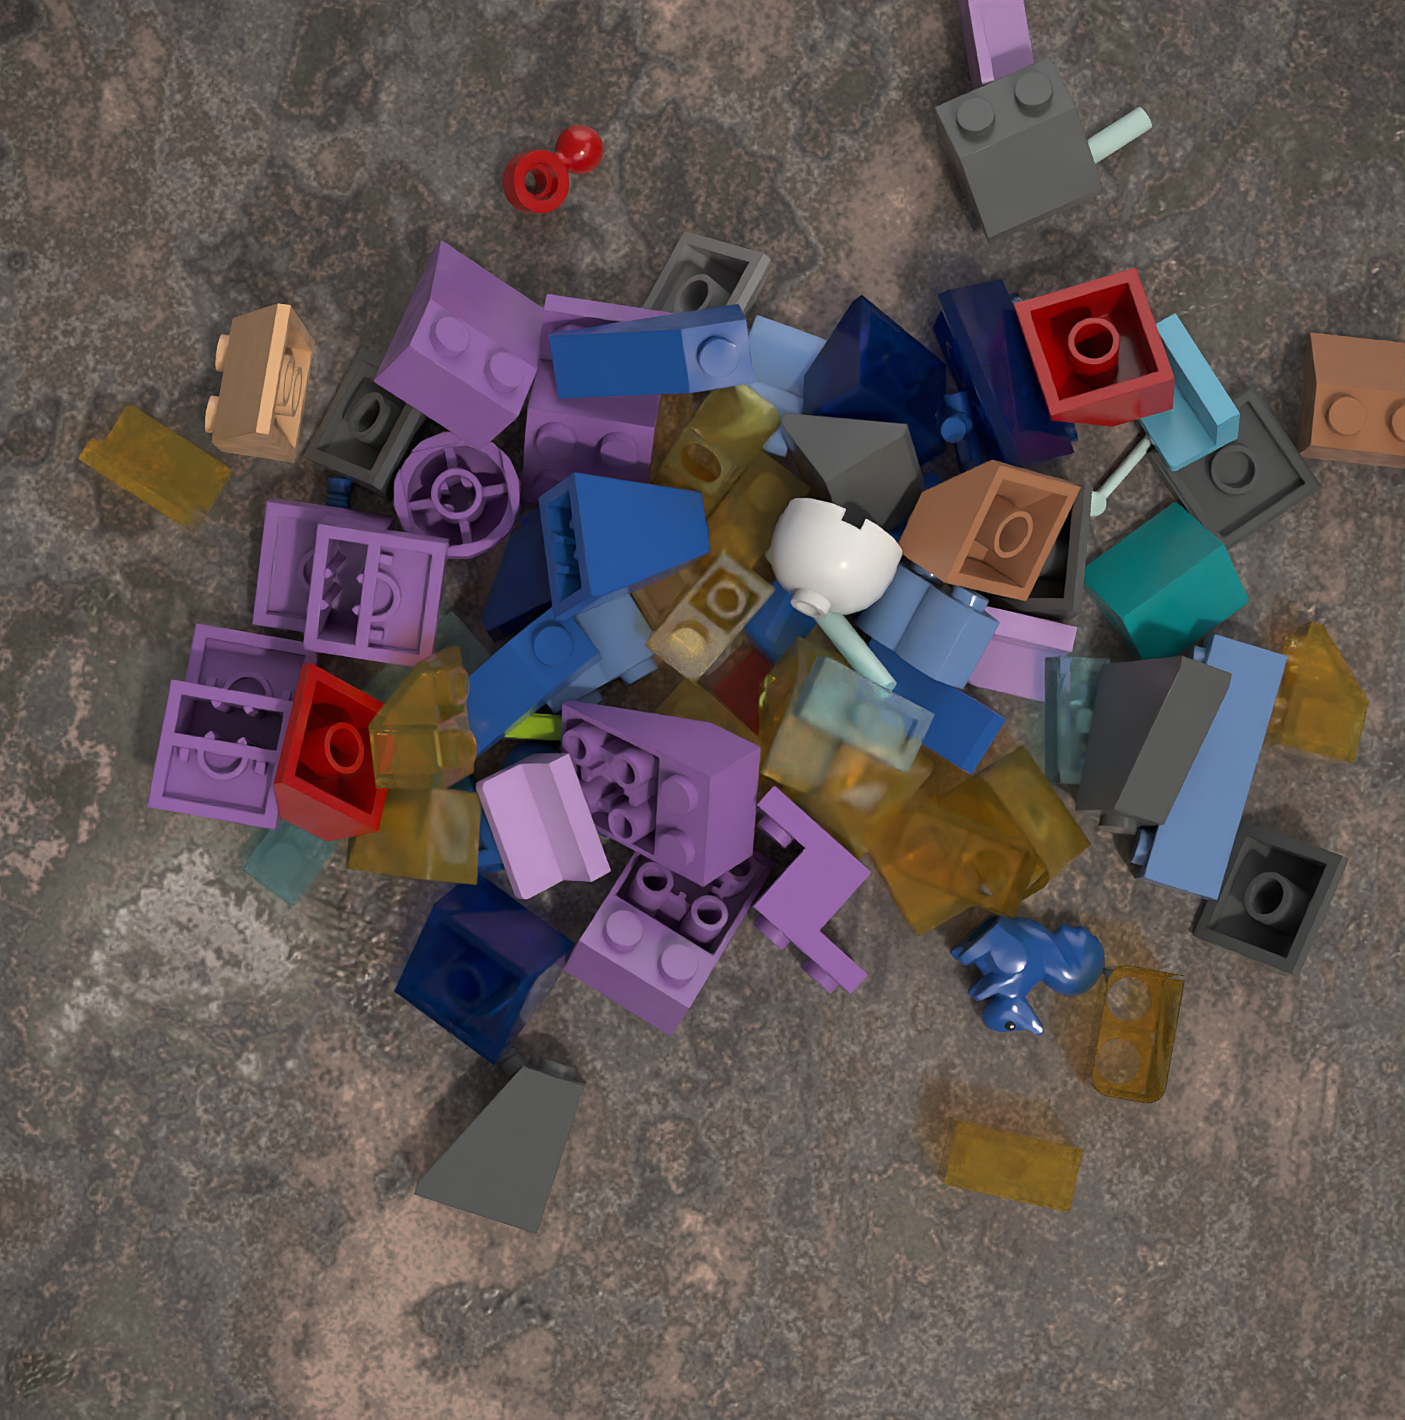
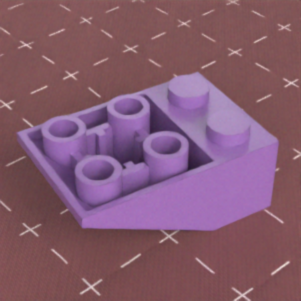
(666, 786)
(663, 936)

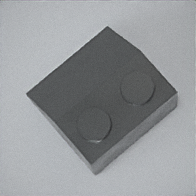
(1018, 149)

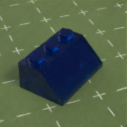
(991, 362)

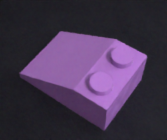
(464, 348)

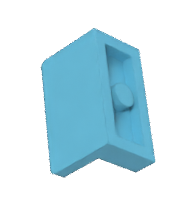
(1202, 410)

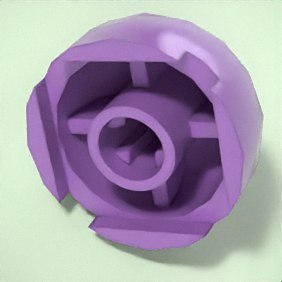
(458, 494)

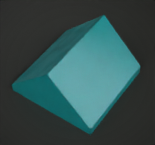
(1165, 585)

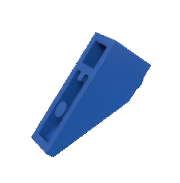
(654, 355)
(526, 676)

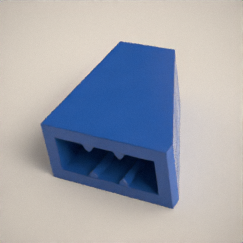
(616, 538)
(961, 723)

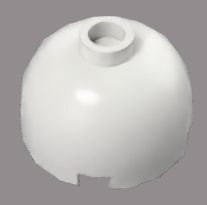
(829, 561)

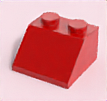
(1098, 352)
(327, 759)

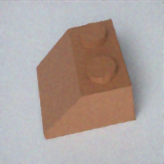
(1353, 401)
(989, 527)

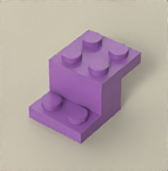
(587, 434)
(350, 582)
(228, 726)
(808, 892)

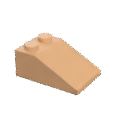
(262, 384)

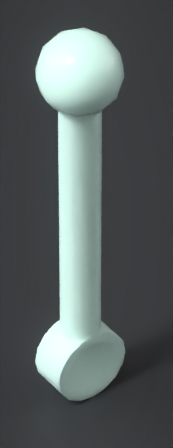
(1099, 497)

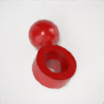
(576, 152)

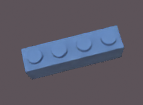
(1202, 825)

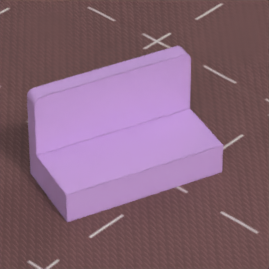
(995, 38)
(1017, 654)
(542, 824)

